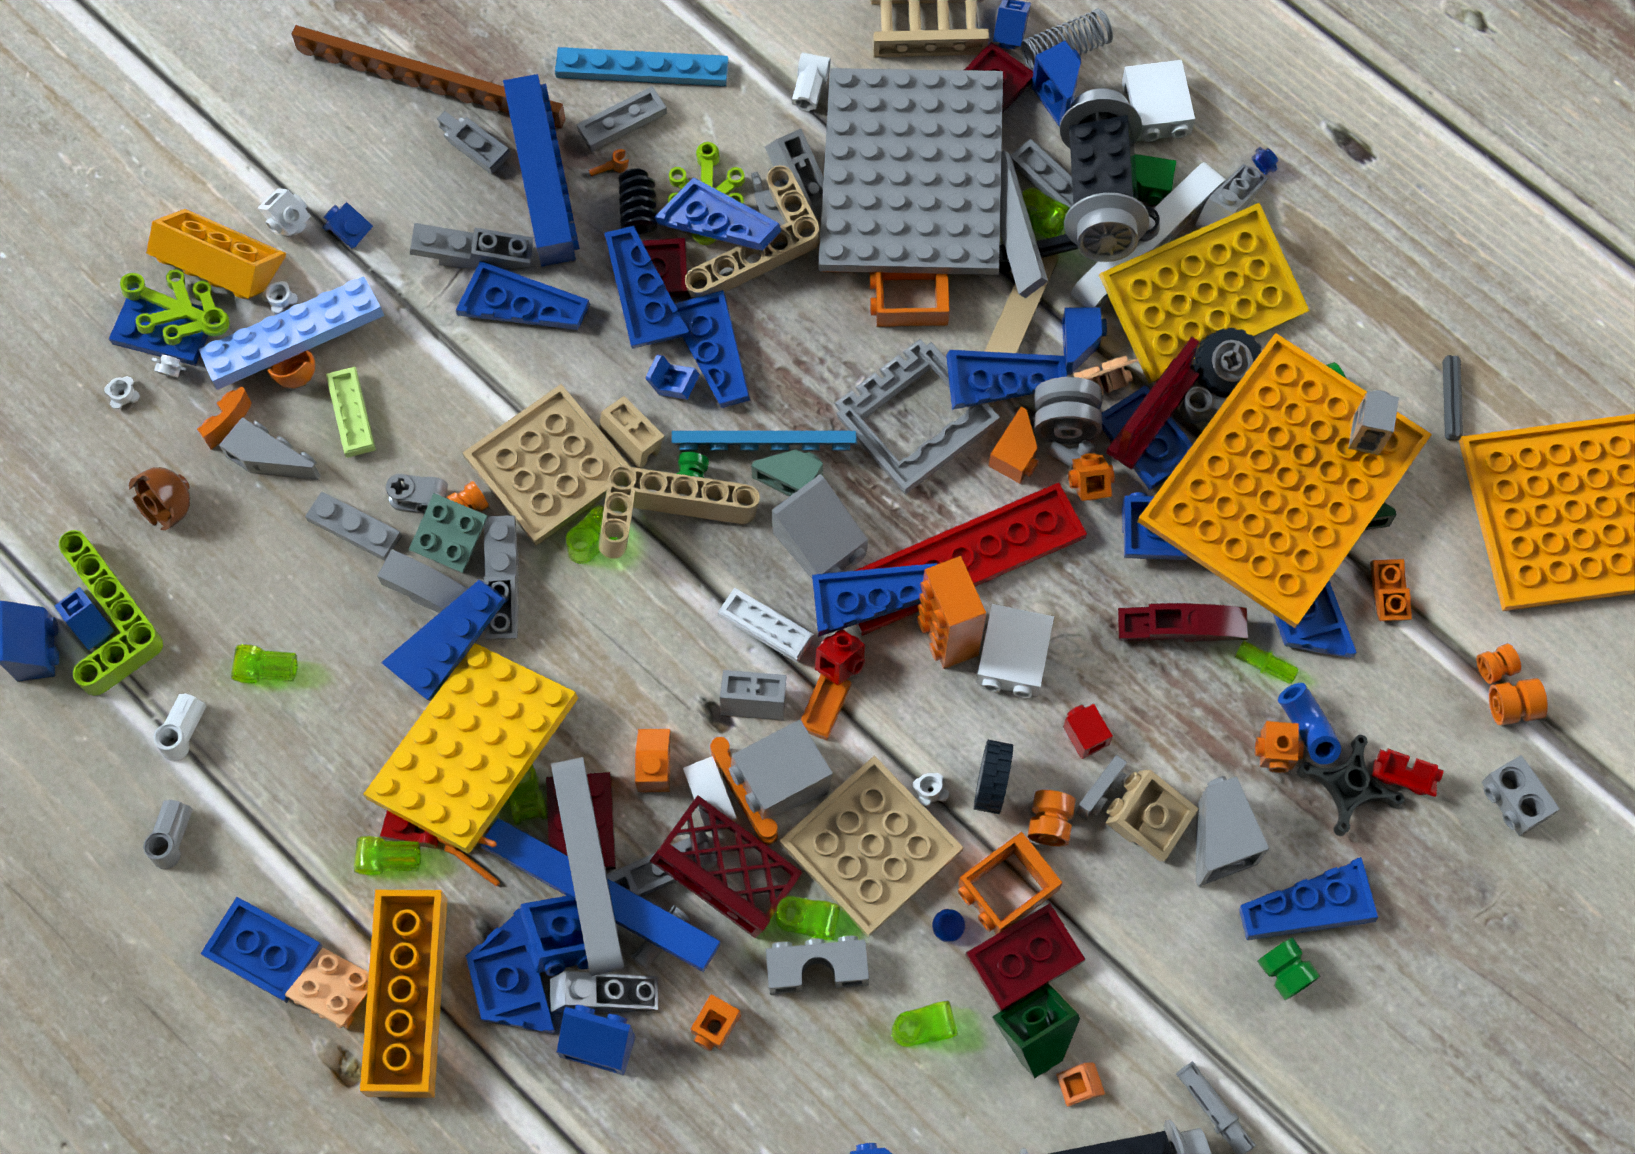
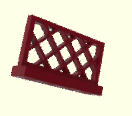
(1156, 408)
(717, 892)

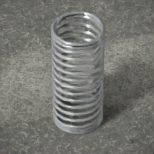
(1095, 27)

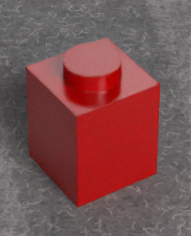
(1087, 730)

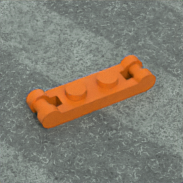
(765, 829)

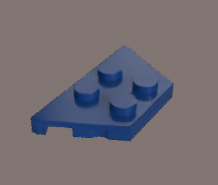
(1320, 628)
(506, 980)

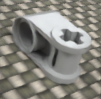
(416, 491)

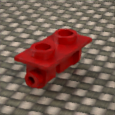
(1392, 769)

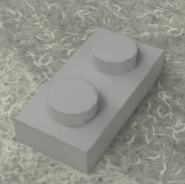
(1110, 778)

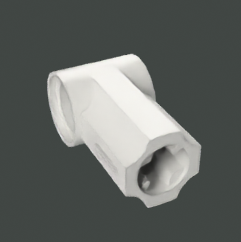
(811, 75)
(181, 725)

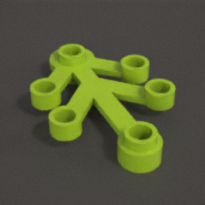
(707, 162)
(176, 309)

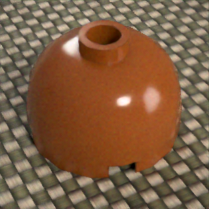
(161, 496)

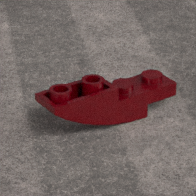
(1184, 622)

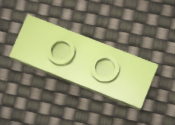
(350, 412)

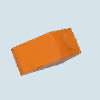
(1016, 449)
(652, 760)

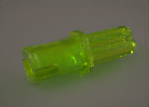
(1266, 662)

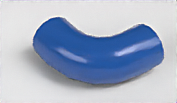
(1313, 724)

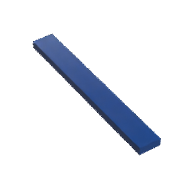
(629, 909)

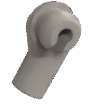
(1066, 455)

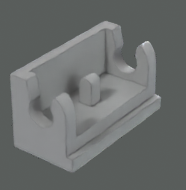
(753, 694)

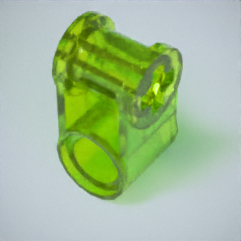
(1047, 213)
(586, 531)
(528, 800)
(811, 918)
(931, 1024)

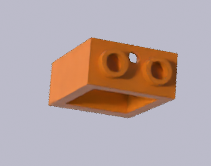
(910, 316)
(1033, 863)

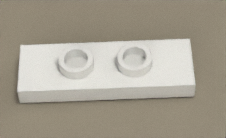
(766, 625)

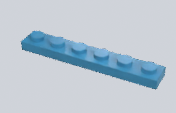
(641, 66)
(752, 439)

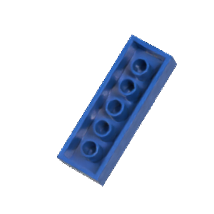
(542, 170)

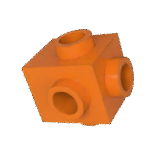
(1091, 477)
(1279, 746)

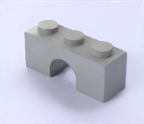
(845, 959)

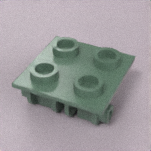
(448, 532)

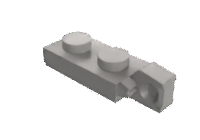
(474, 142)

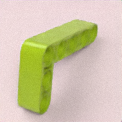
(116, 607)

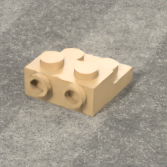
(1150, 814)

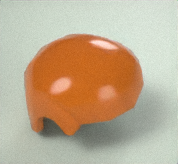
(294, 371)

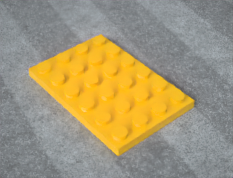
(1202, 284)
(471, 747)

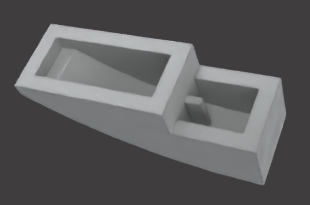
(419, 582)

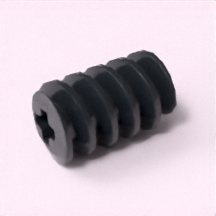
(637, 200)

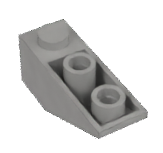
(1232, 195)
(261, 453)
(603, 992)

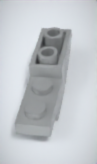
(467, 249)
(502, 574)

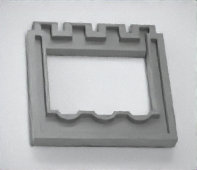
(932, 453)

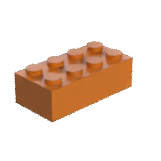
(951, 612)

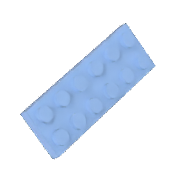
(290, 332)

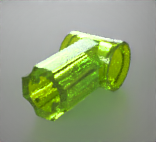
(254, 663)
(377, 855)

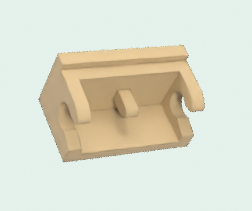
(630, 431)

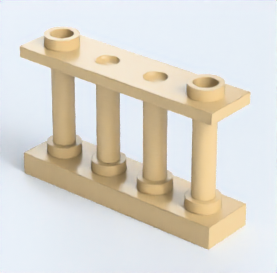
(928, 42)

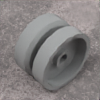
(1068, 410)

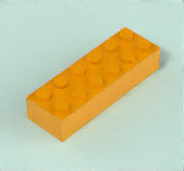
(404, 994)

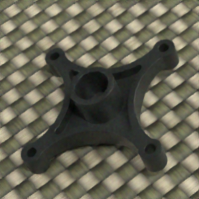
(1350, 785)

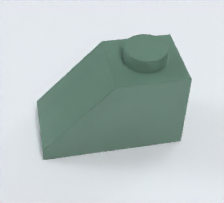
(787, 470)

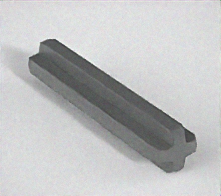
(1452, 397)

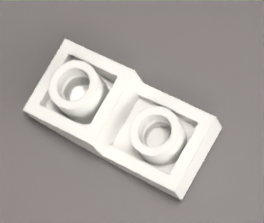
(707, 783)

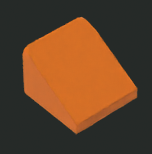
(1080, 1083)

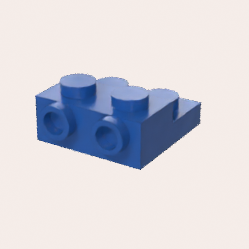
(1140, 541)
(554, 935)

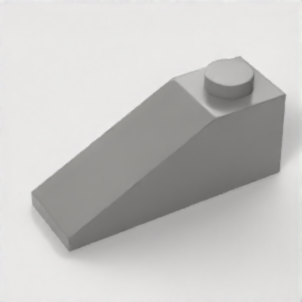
(796, 154)

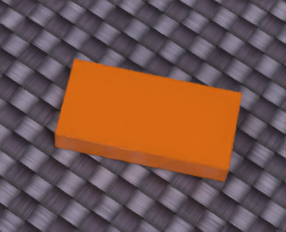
(824, 707)

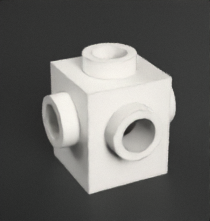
(285, 213)

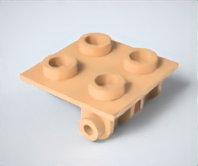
(1112, 375)
(330, 988)

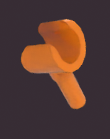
(615, 164)

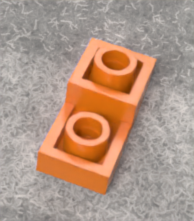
(233, 407)
(1390, 590)

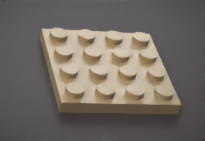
(546, 464)
(871, 846)

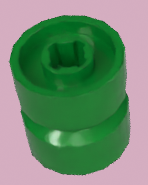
(1291, 972)

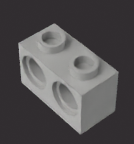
(1373, 422)
(1527, 791)

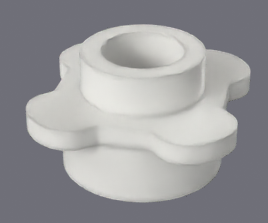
(274, 291)
(168, 366)
(118, 385)
(927, 781)

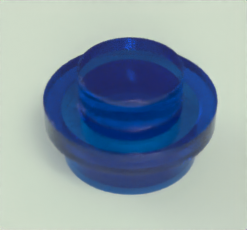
(1265, 160)
(948, 925)

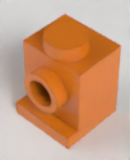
(714, 1011)

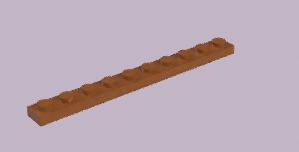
(408, 70)

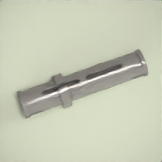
(1220, 1115)

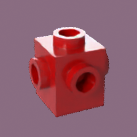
(840, 656)

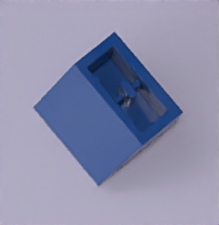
(595, 1039)

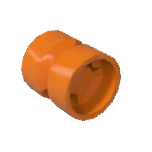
(1523, 701)
(1051, 819)

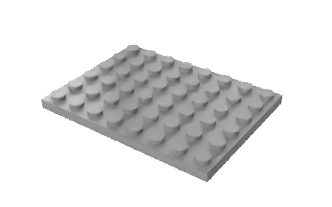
(912, 171)

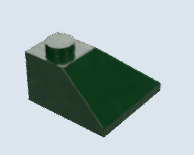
(1039, 1029)

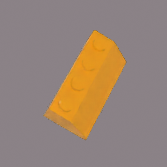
(214, 253)

